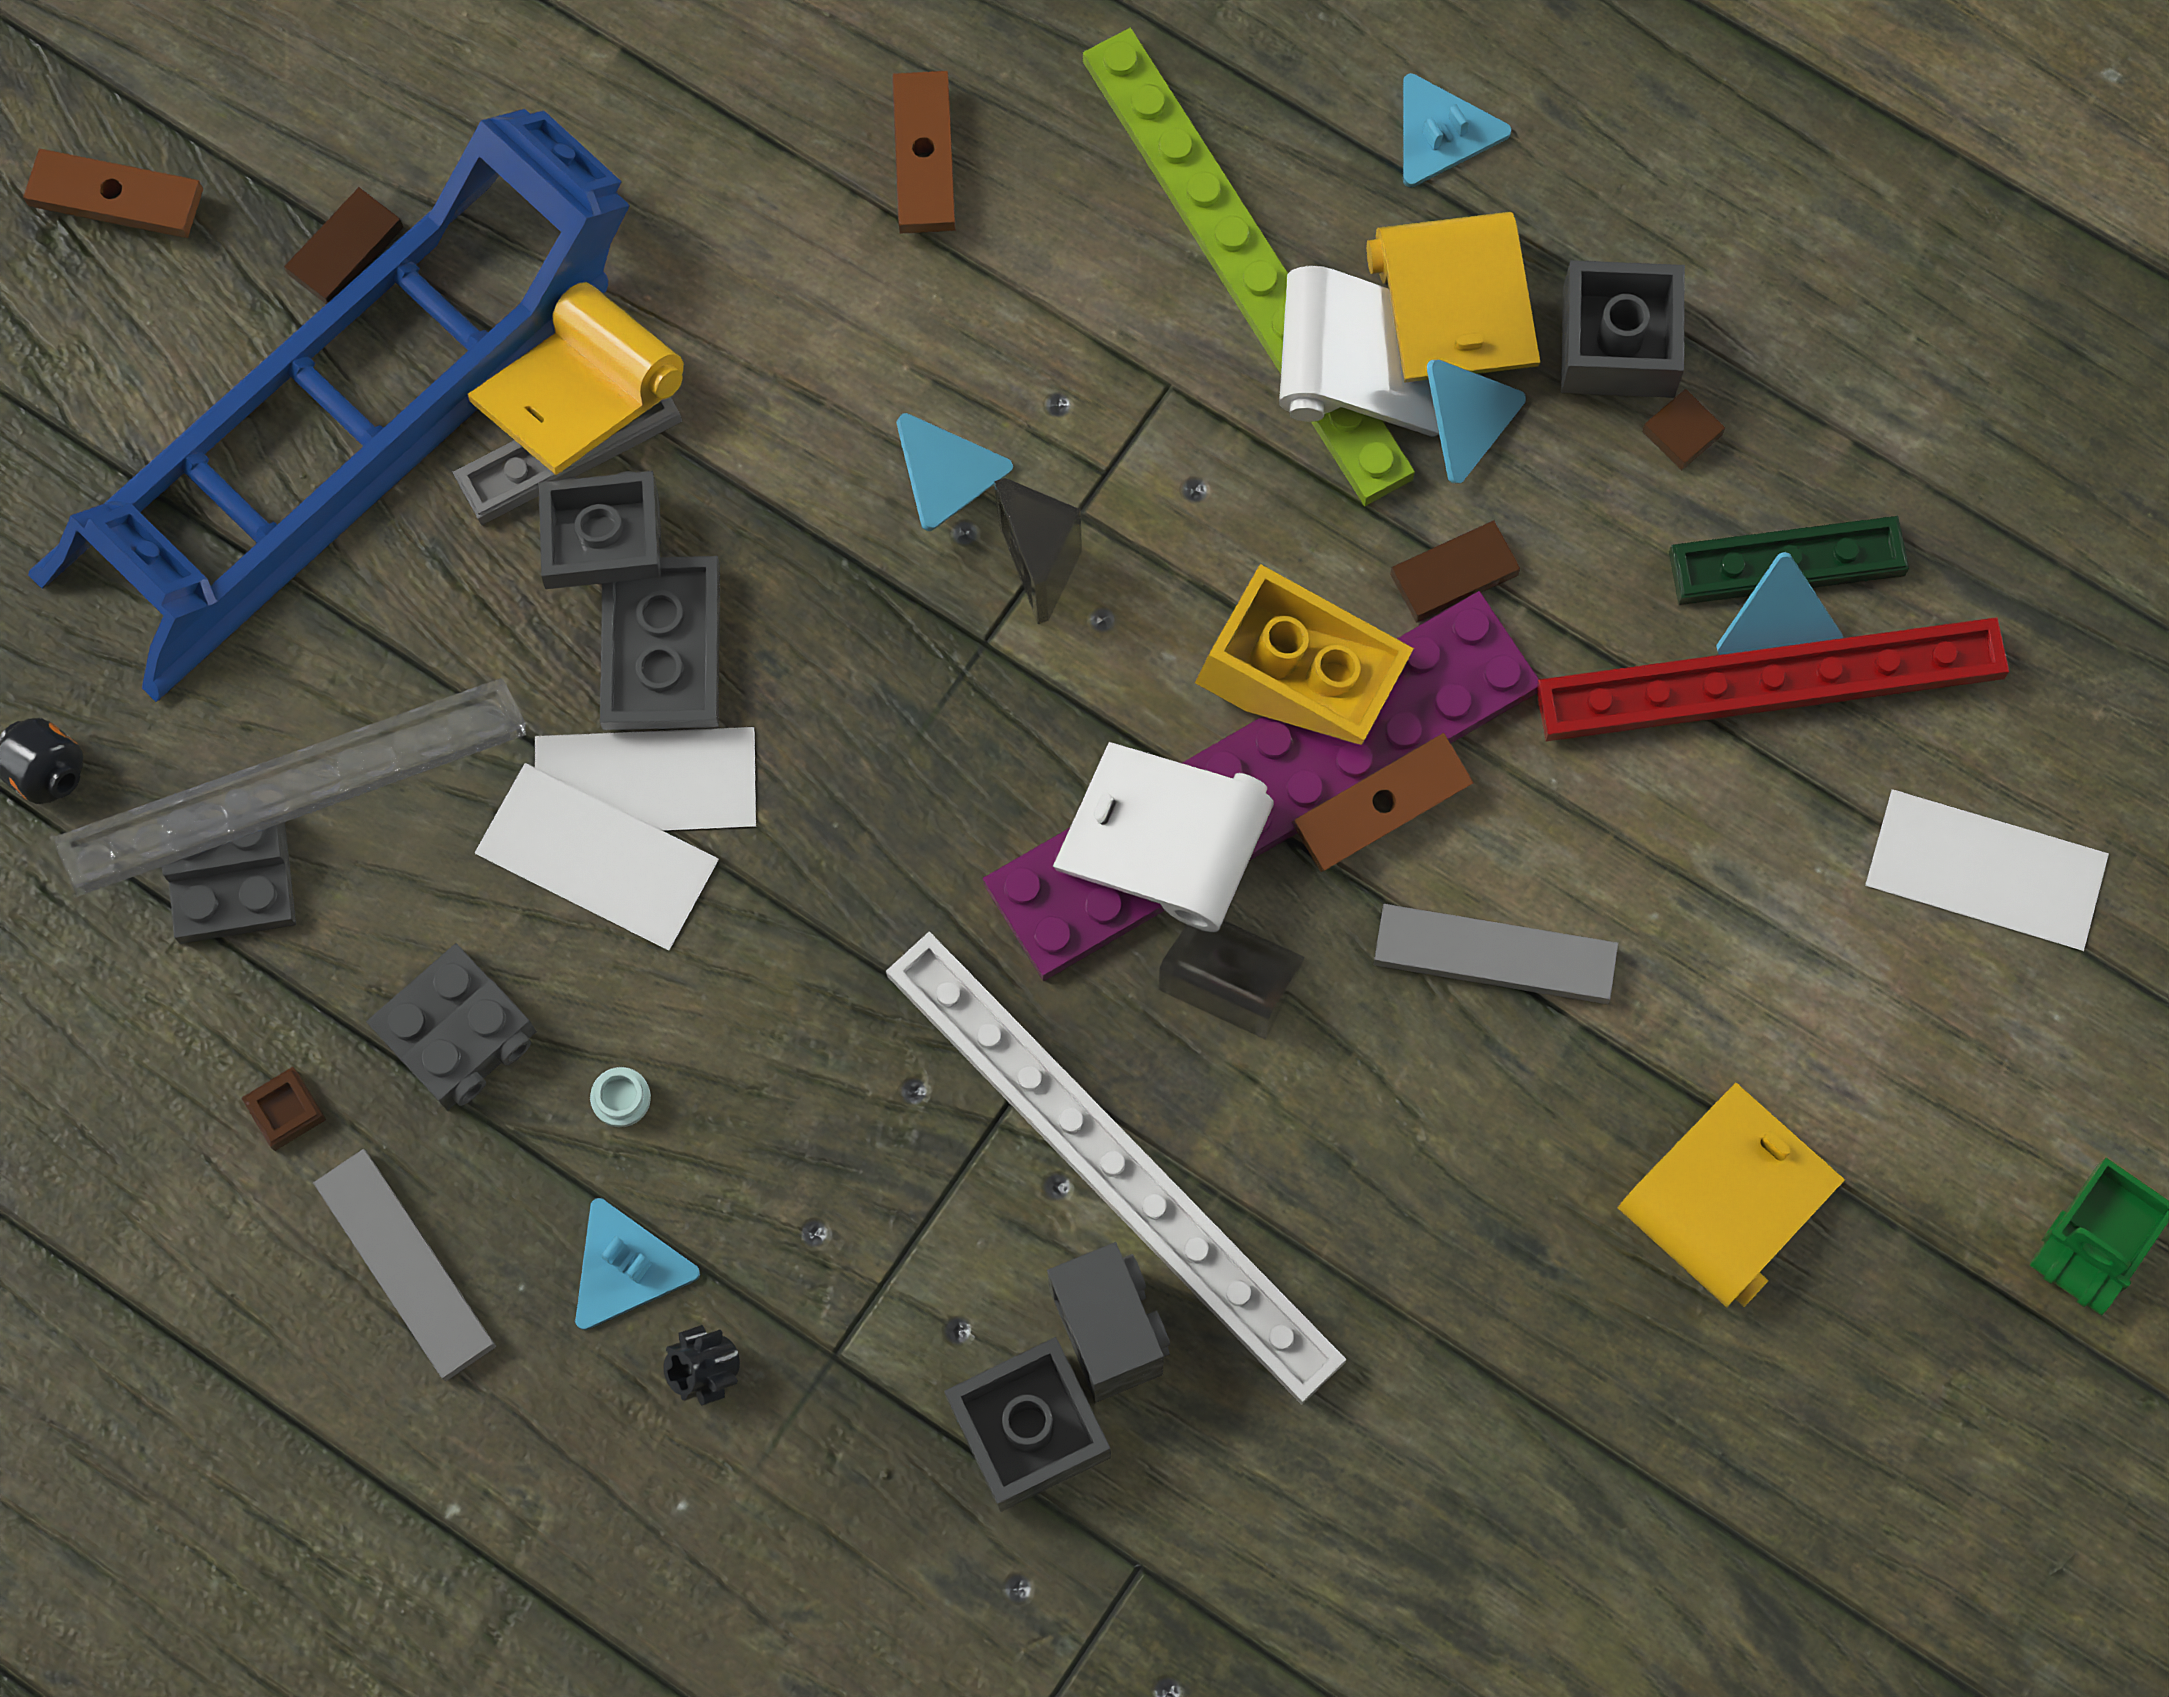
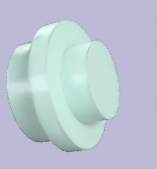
(620, 1097)

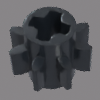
(701, 1365)

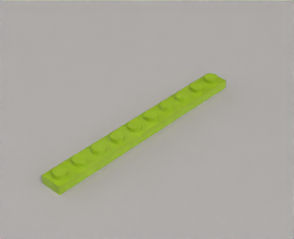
(1231, 243)

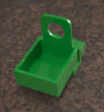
(2102, 1236)

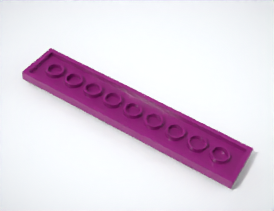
(1452, 683)

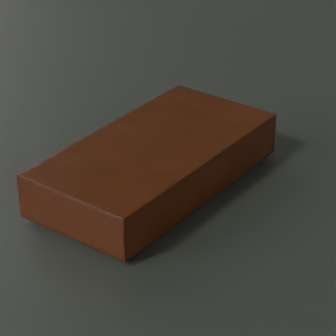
(344, 246)
(1455, 571)

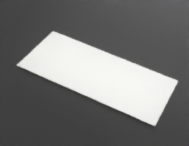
(661, 775)
(597, 856)
(1987, 869)

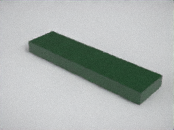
(1823, 553)

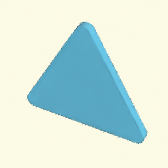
(1442, 130)
(1469, 414)
(945, 469)
(1779, 613)
(624, 1267)

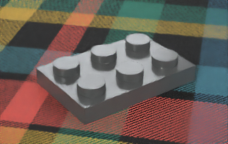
(662, 648)

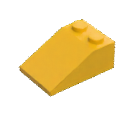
(1303, 660)

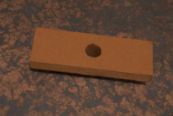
(923, 126)
(86, 187)
(1411, 786)

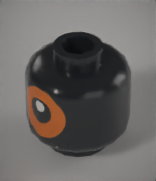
(39, 760)

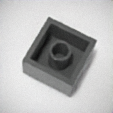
(1623, 329)
(1106, 1321)
(1028, 1424)

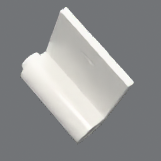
(1346, 353)
(1171, 835)

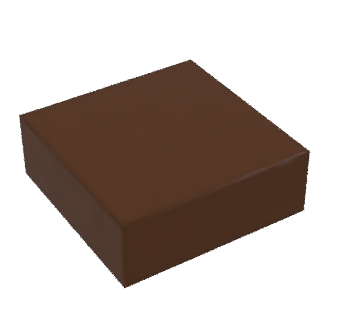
(1683, 429)
(283, 1108)

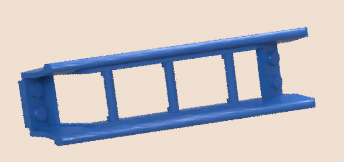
(556, 179)

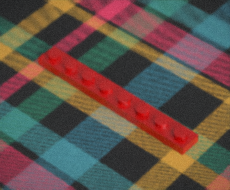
(1772, 679)

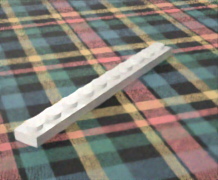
(1116, 1168)

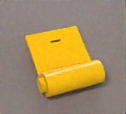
(1457, 293)
(580, 381)
(1731, 1196)

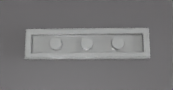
(513, 474)
(1496, 954)
(404, 1265)

